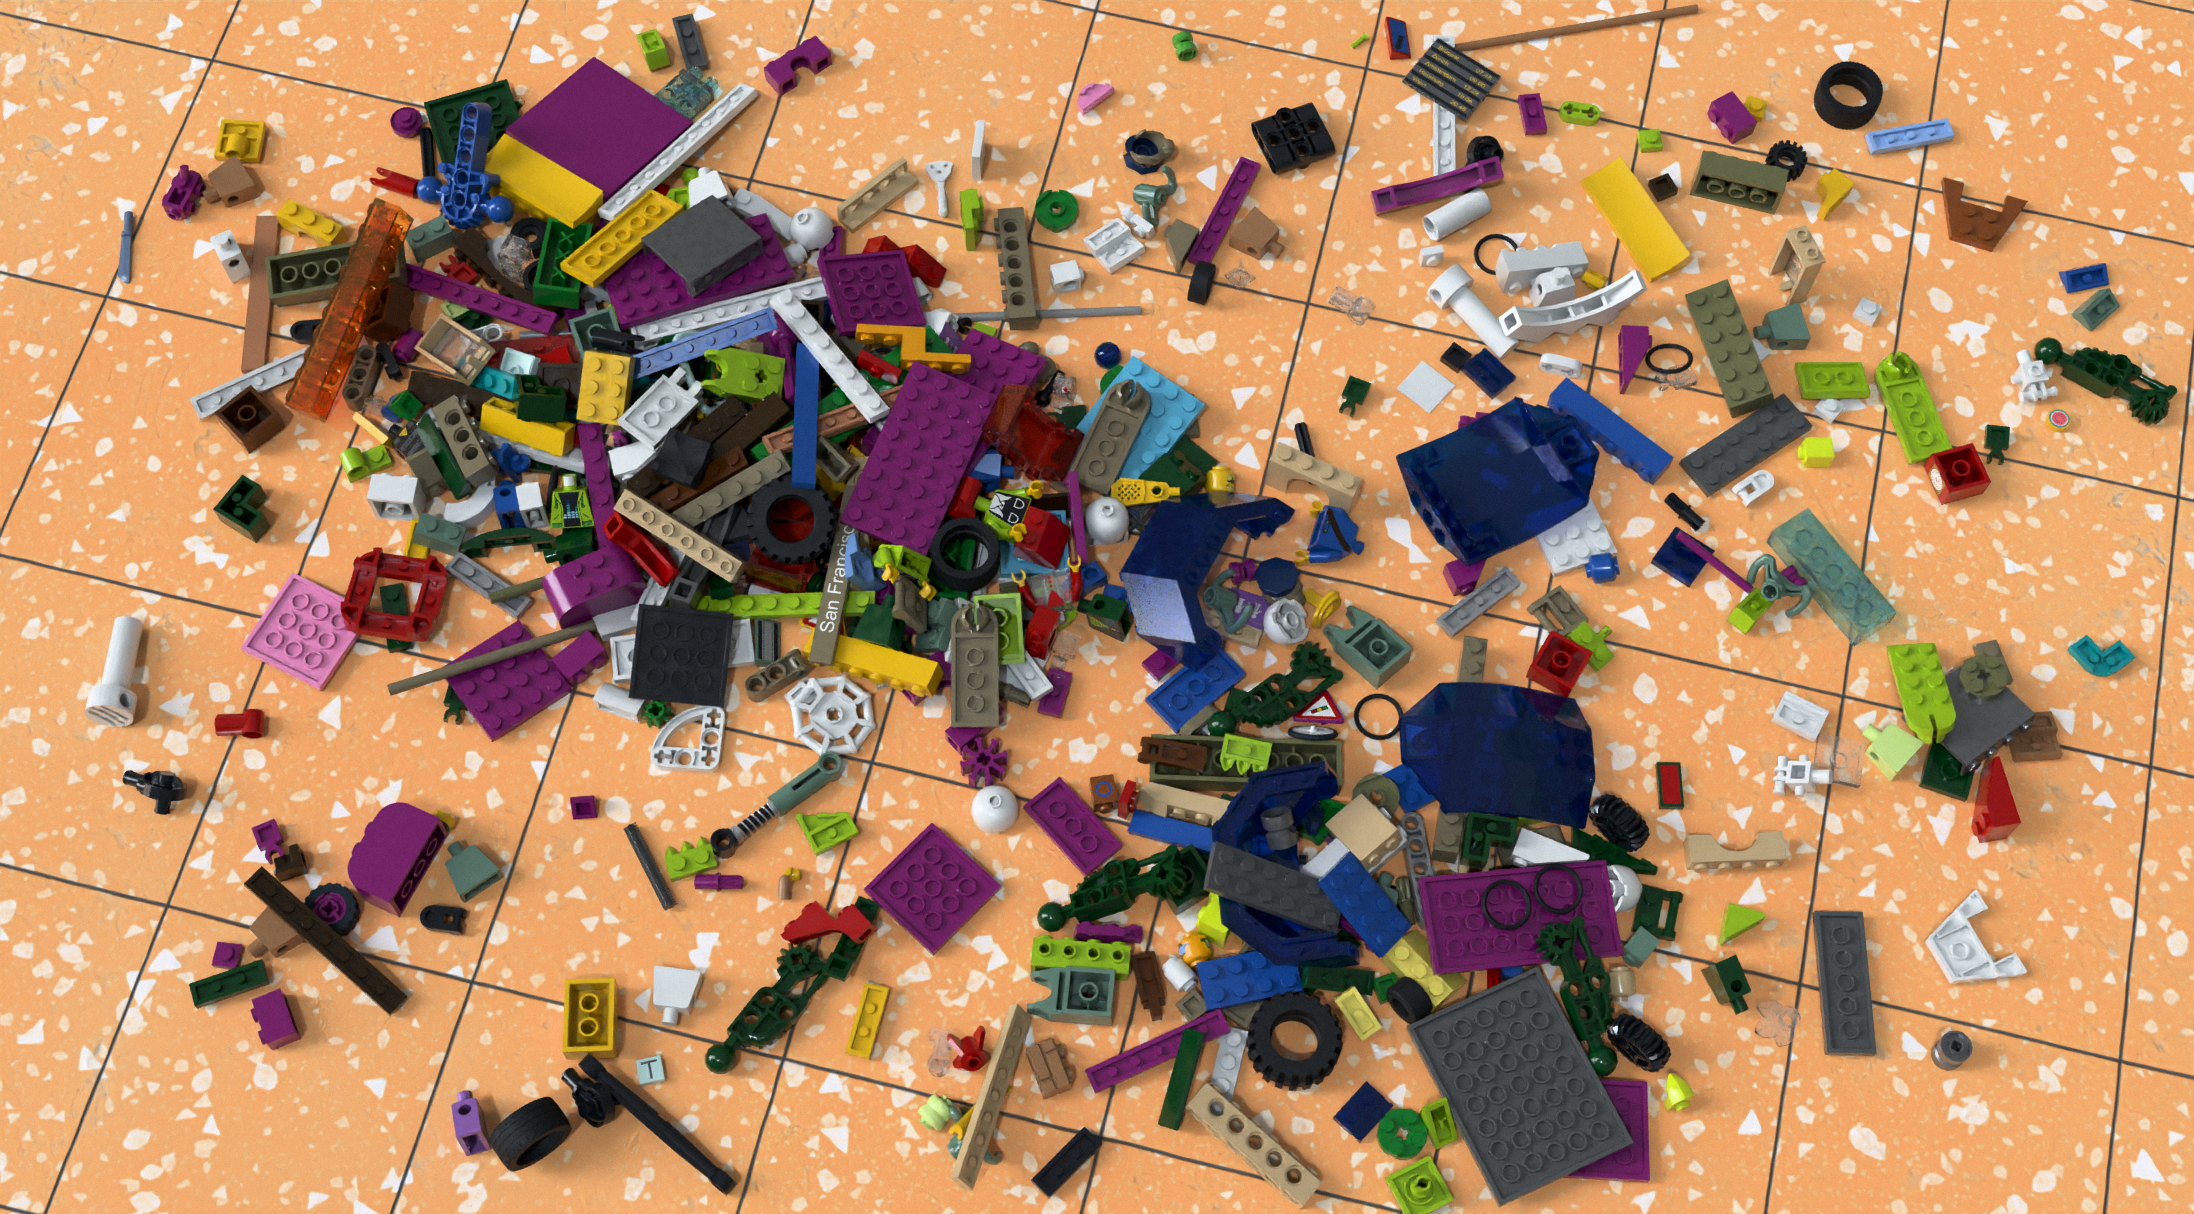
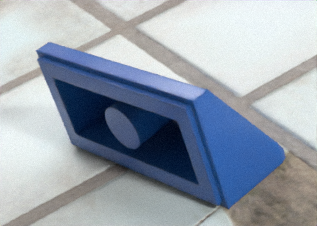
(2084, 277)

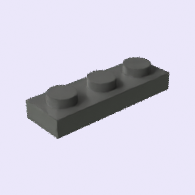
(690, 42)

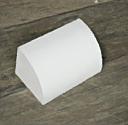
(616, 702)

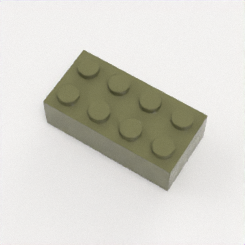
(1739, 182)

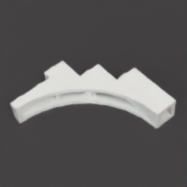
(1597, 308)

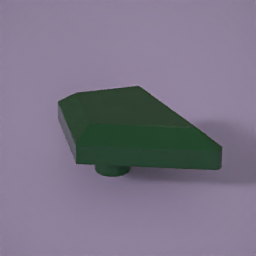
(473, 320)

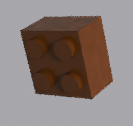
(391, 313)
(250, 419)

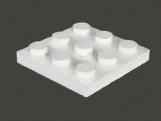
(1575, 540)

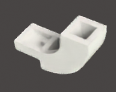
(476, 508)

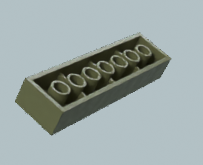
(1283, 754)

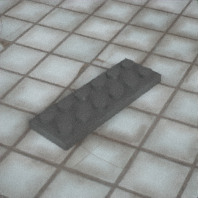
(1745, 445)
(1270, 888)
(1844, 983)

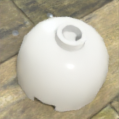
(811, 228)
(1106, 520)
(1285, 622)
(994, 809)
(1625, 887)

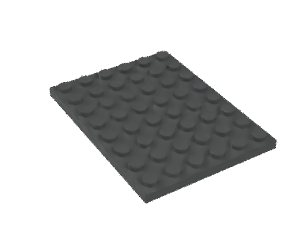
(1519, 1086)

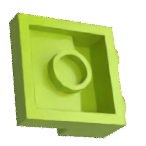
(971, 216)

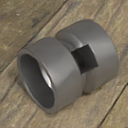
(1279, 825)
(1951, 1050)

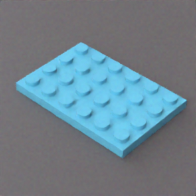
(1168, 420)

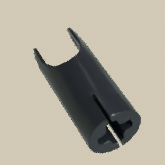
(615, 341)

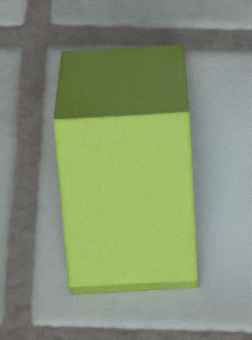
(1738, 921)
(1439, 1123)

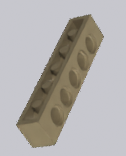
(1013, 221)

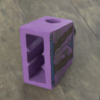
(470, 1124)

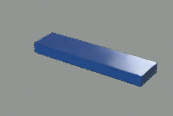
(1170, 831)

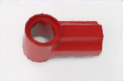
(965, 498)
(248, 724)

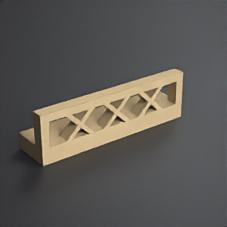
(879, 195)

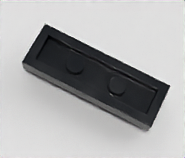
(1066, 1162)

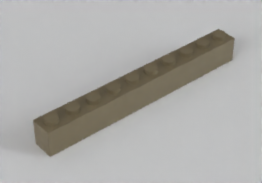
(1449, 825)

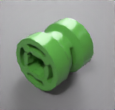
(1184, 44)

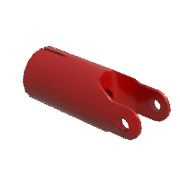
(396, 182)

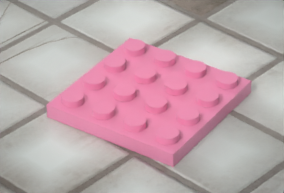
(302, 633)

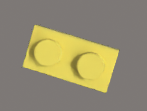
(1357, 1013)

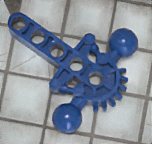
(462, 198)

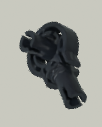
(1483, 150)
(159, 785)
(594, 1110)

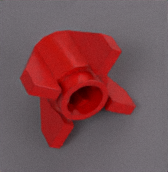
(970, 1051)

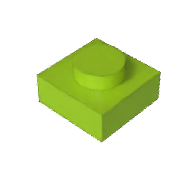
(1649, 140)

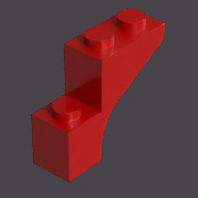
(918, 260)
(646, 550)
(818, 922)

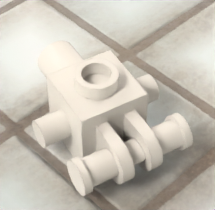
(2032, 378)
(1799, 776)

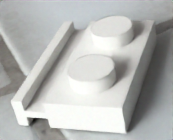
(1800, 716)

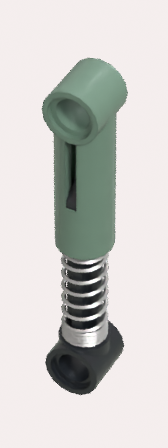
(779, 803)

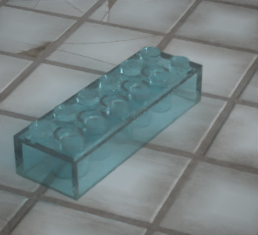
(1833, 577)

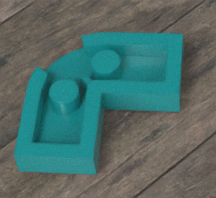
(2099, 662)

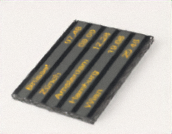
(1451, 79)

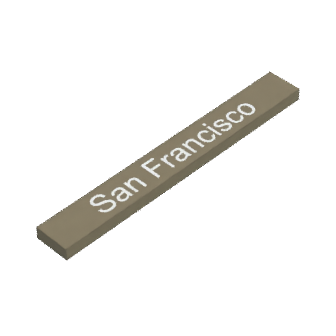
(833, 595)

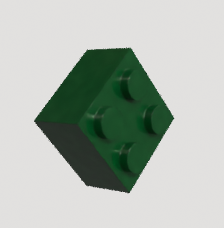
(1196, 872)

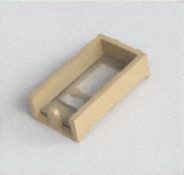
(1800, 260)
(454, 349)

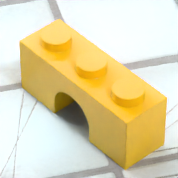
(300, 219)

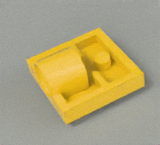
(240, 139)

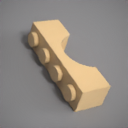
(1705, 853)

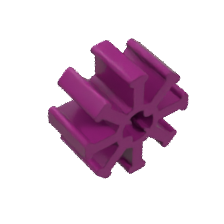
(974, 765)

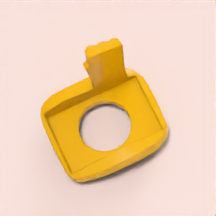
(1325, 605)

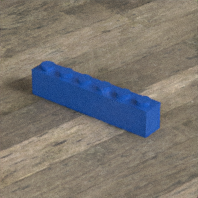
(1611, 431)

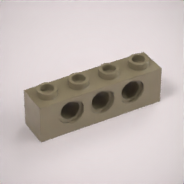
(457, 427)

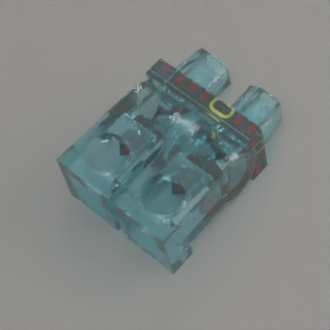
(688, 93)

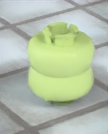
(935, 1112)

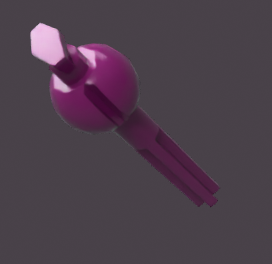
(784, 340)

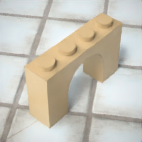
(1290, 464)

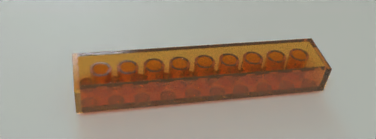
(349, 310)

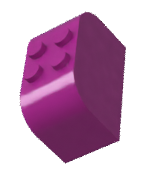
(593, 585)
(395, 855)

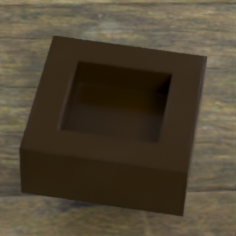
(1662, 187)

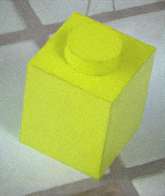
(1816, 452)

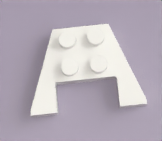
(1961, 951)

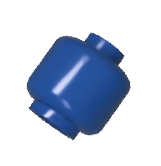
(1602, 568)

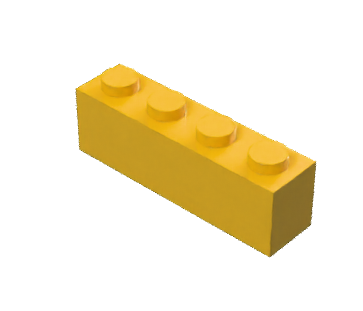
(500, 419)

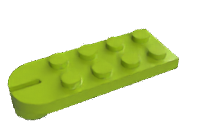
(1910, 408)
(1922, 690)

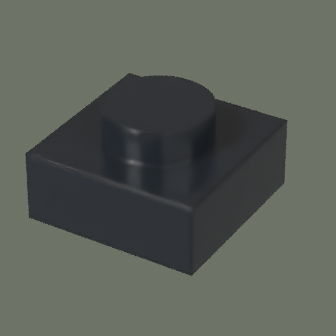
(1455, 357)

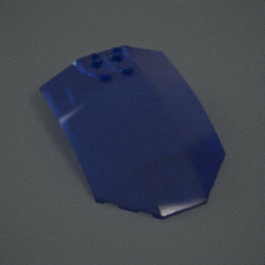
(1500, 479)
(1501, 751)

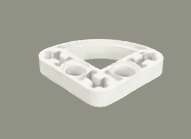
(699, 755)

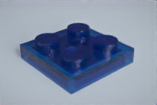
(1680, 560)

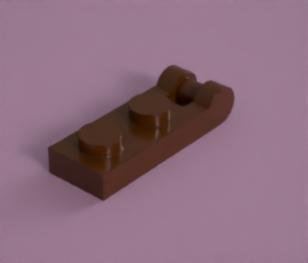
(1172, 754)

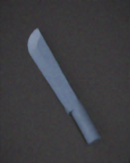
(124, 269)

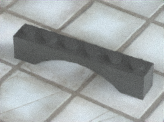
(694, 576)

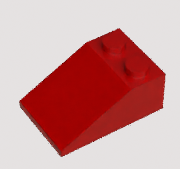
(1994, 809)

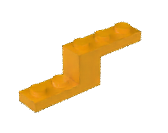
(912, 347)

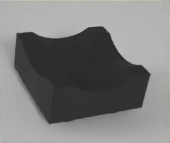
(682, 459)

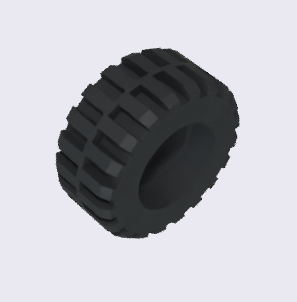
(791, 552)
(1302, 1010)

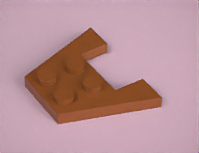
(1977, 224)

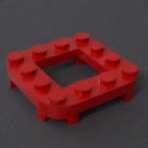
(391, 626)

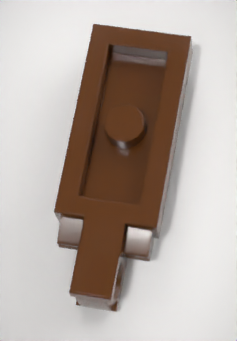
(1149, 983)

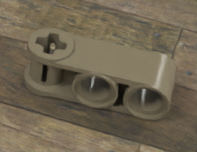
(790, 666)

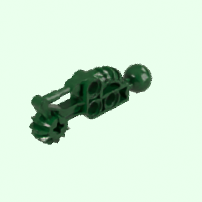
(2109, 376)
(1273, 706)
(1116, 889)
(1593, 1000)
(721, 1056)

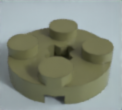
(1984, 665)
(1382, 786)

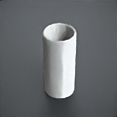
(1456, 214)

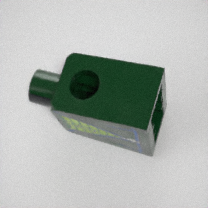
(1107, 615)

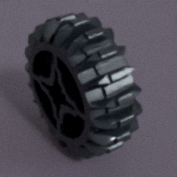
(1619, 822)
(1638, 1043)

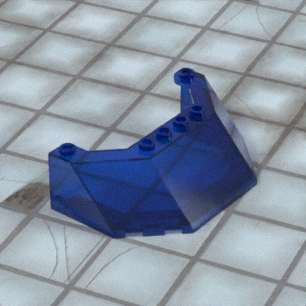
(1175, 559)
(1241, 828)

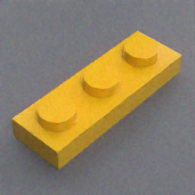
(867, 1021)

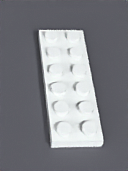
(740, 650)

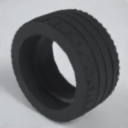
(1853, 75)
(965, 529)
(530, 1134)

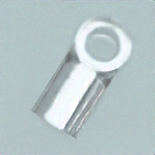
(1357, 308)

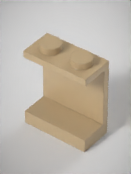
(1364, 831)

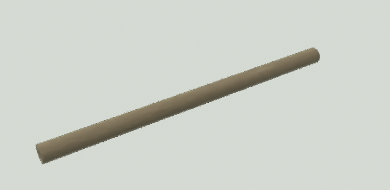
(491, 657)

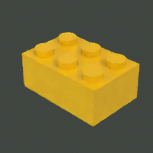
(605, 386)
(590, 1018)

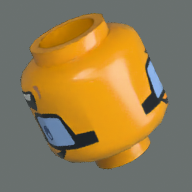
(1194, 949)

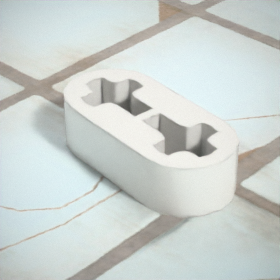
(1560, 365)

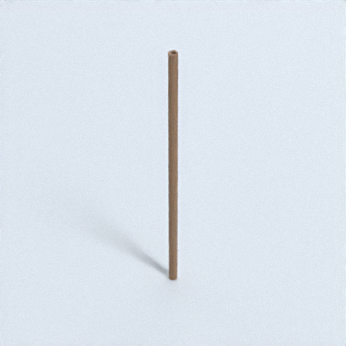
(1577, 28)

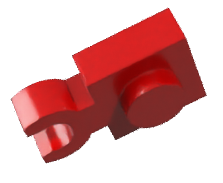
(459, 272)

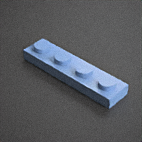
(1909, 136)

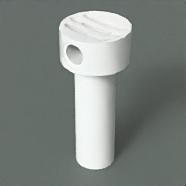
(1454, 291)
(112, 700)

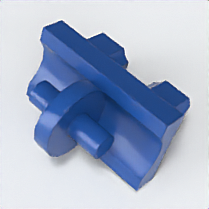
(511, 462)

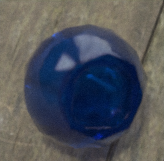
(1107, 355)

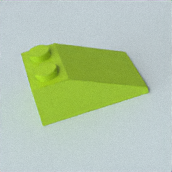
(1009, 613)

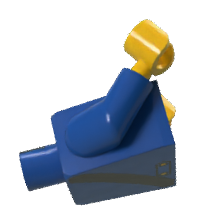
(1331, 536)

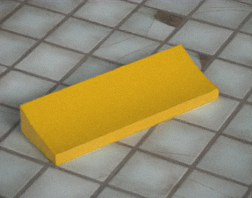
(543, 182)
(1636, 220)

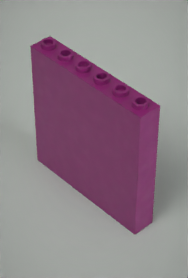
(600, 127)

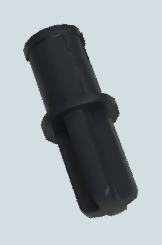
(1684, 511)

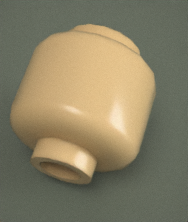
(1622, 983)

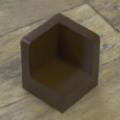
(292, 866)

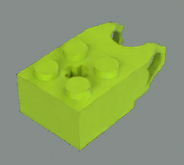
(739, 374)

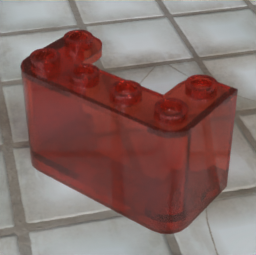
(1029, 435)
(791, 522)

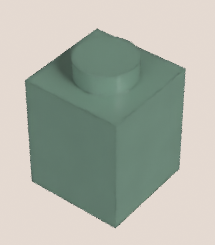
(1639, 948)

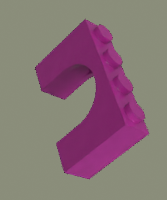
(954, 736)

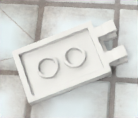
(660, 408)

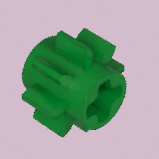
(653, 720)

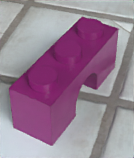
(810, 55)

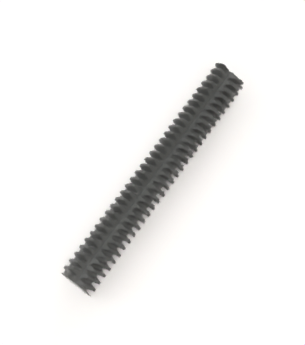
(648, 866)

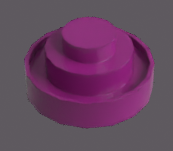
(406, 122)

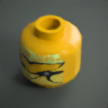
(1220, 479)

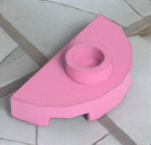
(1092, 95)

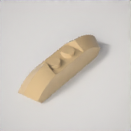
(1181, 803)

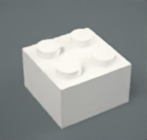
(396, 497)

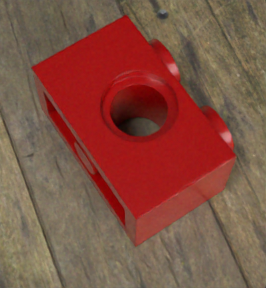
(1042, 632)

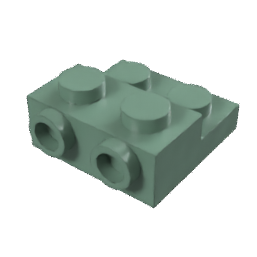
(938, 626)

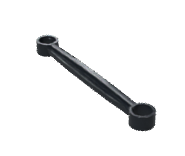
(657, 1125)

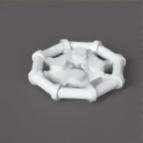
(832, 701)

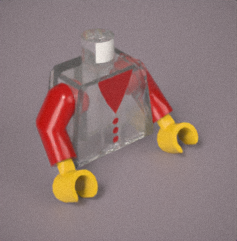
(1052, 589)

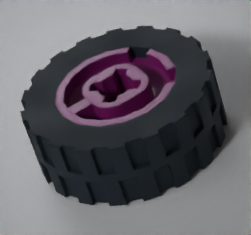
(335, 907)

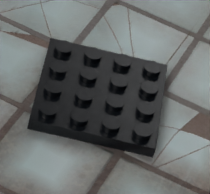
(681, 655)

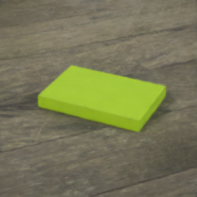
(1832, 380)

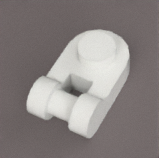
(1760, 482)

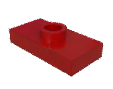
(878, 368)

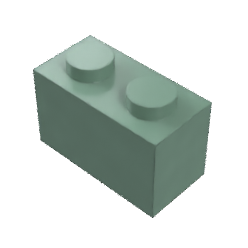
(430, 239)
(439, 534)

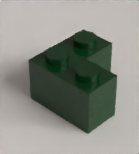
(537, 401)
(240, 507)
(1484, 831)

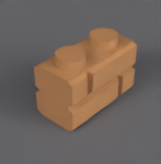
(1049, 1068)

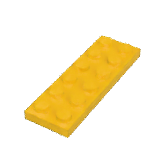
(620, 238)

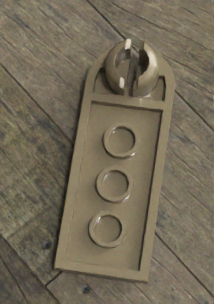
(1111, 437)
(974, 669)

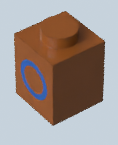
(1103, 793)

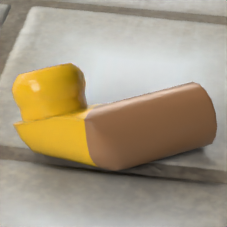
(785, 882)

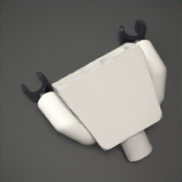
(938, 317)

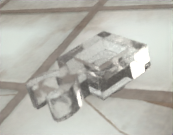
(1679, 380)

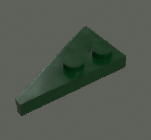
(1612, 853)

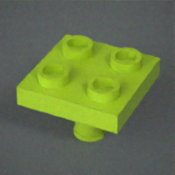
(1419, 1188)

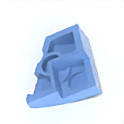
(860, 566)

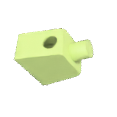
(1890, 748)

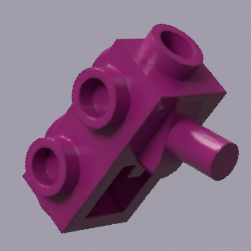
(183, 193)

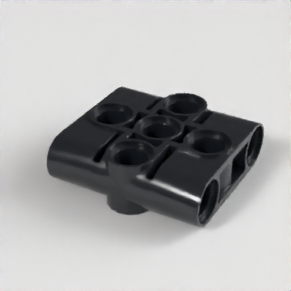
(1298, 125)

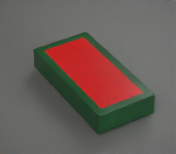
(1669, 785)

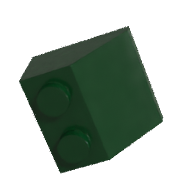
(1176, 472)

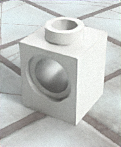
(1066, 276)

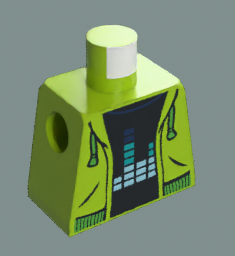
(571, 505)

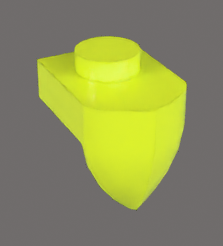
(1678, 1093)

